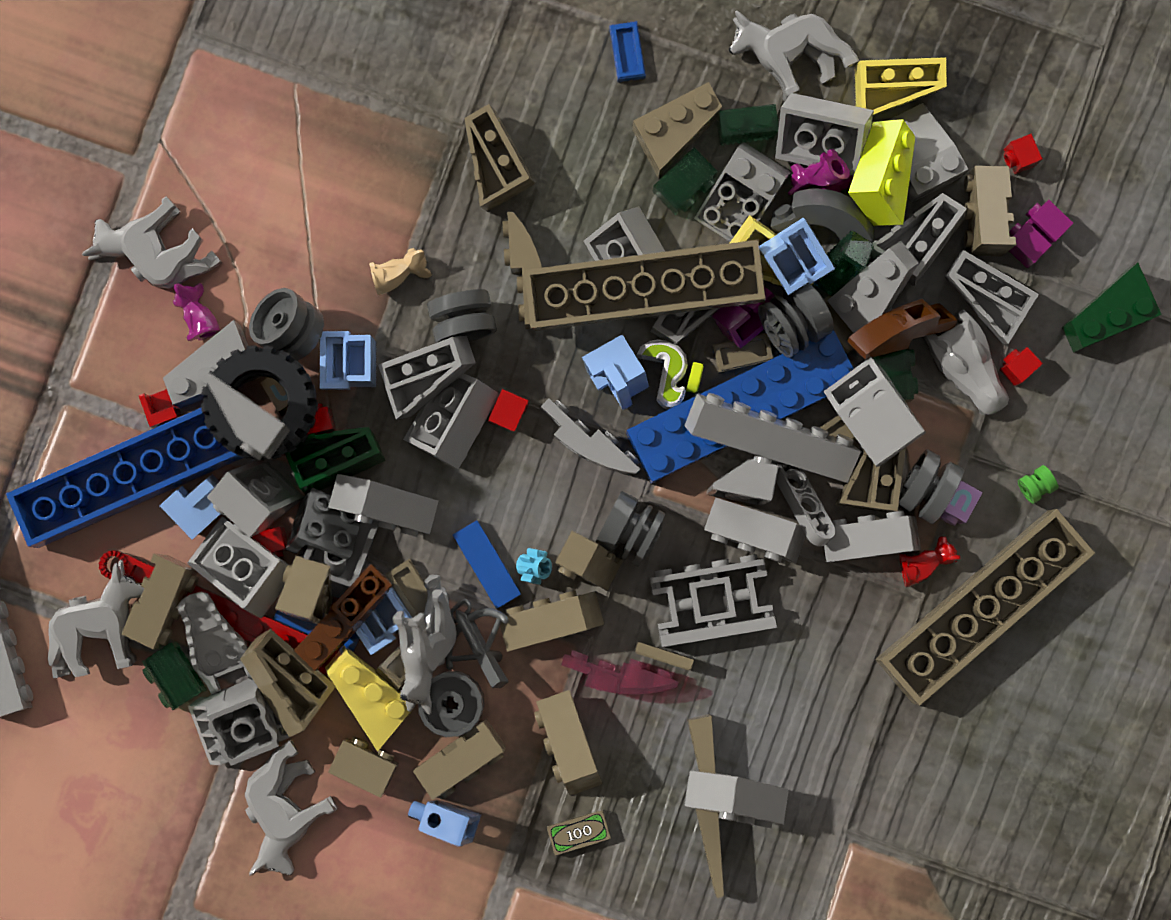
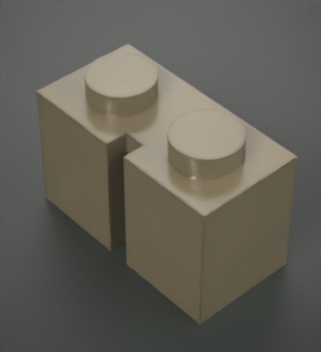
(364, 767)

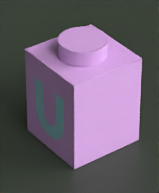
(961, 504)

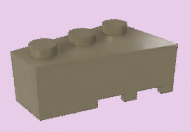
(306, 591)
(567, 743)

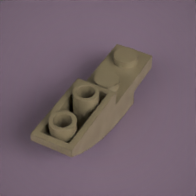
(520, 257)

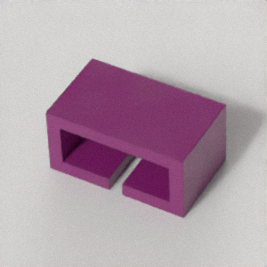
(1038, 233)
(741, 322)

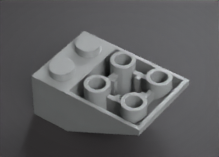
(742, 190)
(874, 411)

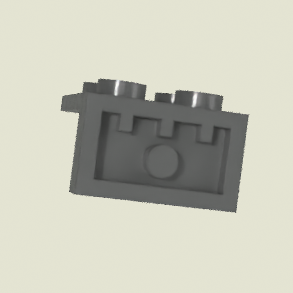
(323, 526)

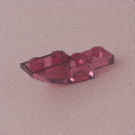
(630, 680)

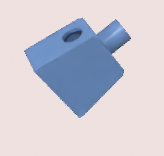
(456, 825)

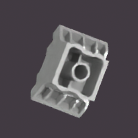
(236, 724)

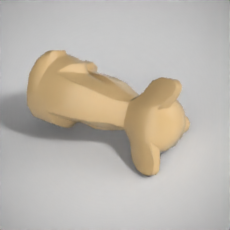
(394, 272)

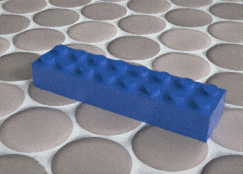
(777, 386)
(117, 479)

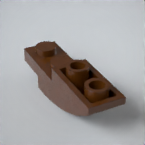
(899, 326)
(345, 617)

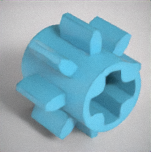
(534, 566)

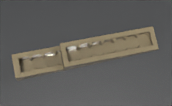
(703, 745)

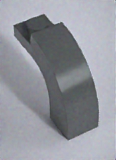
(824, 209)

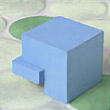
(796, 256)
(347, 360)
(618, 368)
(192, 510)
(379, 627)

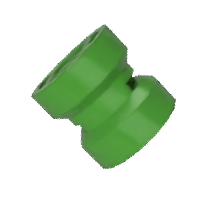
(1037, 484)

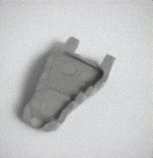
(967, 361)
(211, 639)

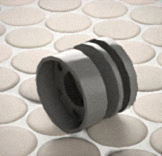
(796, 320)
(630, 529)

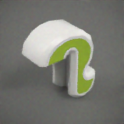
(673, 370)

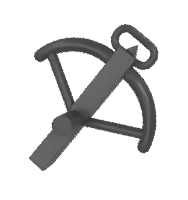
(482, 653)

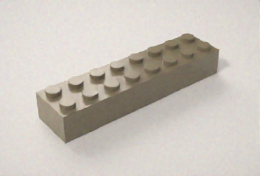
(645, 285)
(985, 606)

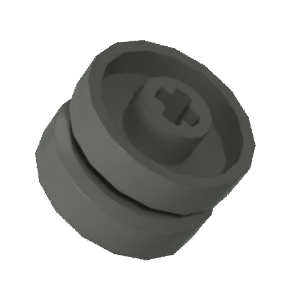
(462, 315)
(286, 323)
(930, 486)
(466, 693)

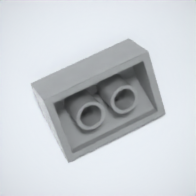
(817, 125)
(624, 236)
(452, 420)
(748, 483)

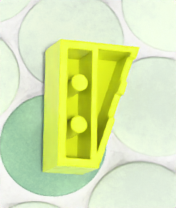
(884, 173)

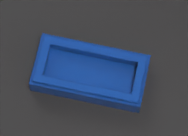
(627, 51)

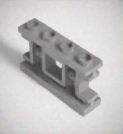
(716, 623)

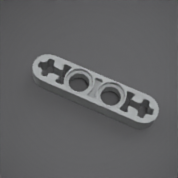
(814, 524)

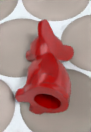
(920, 567)

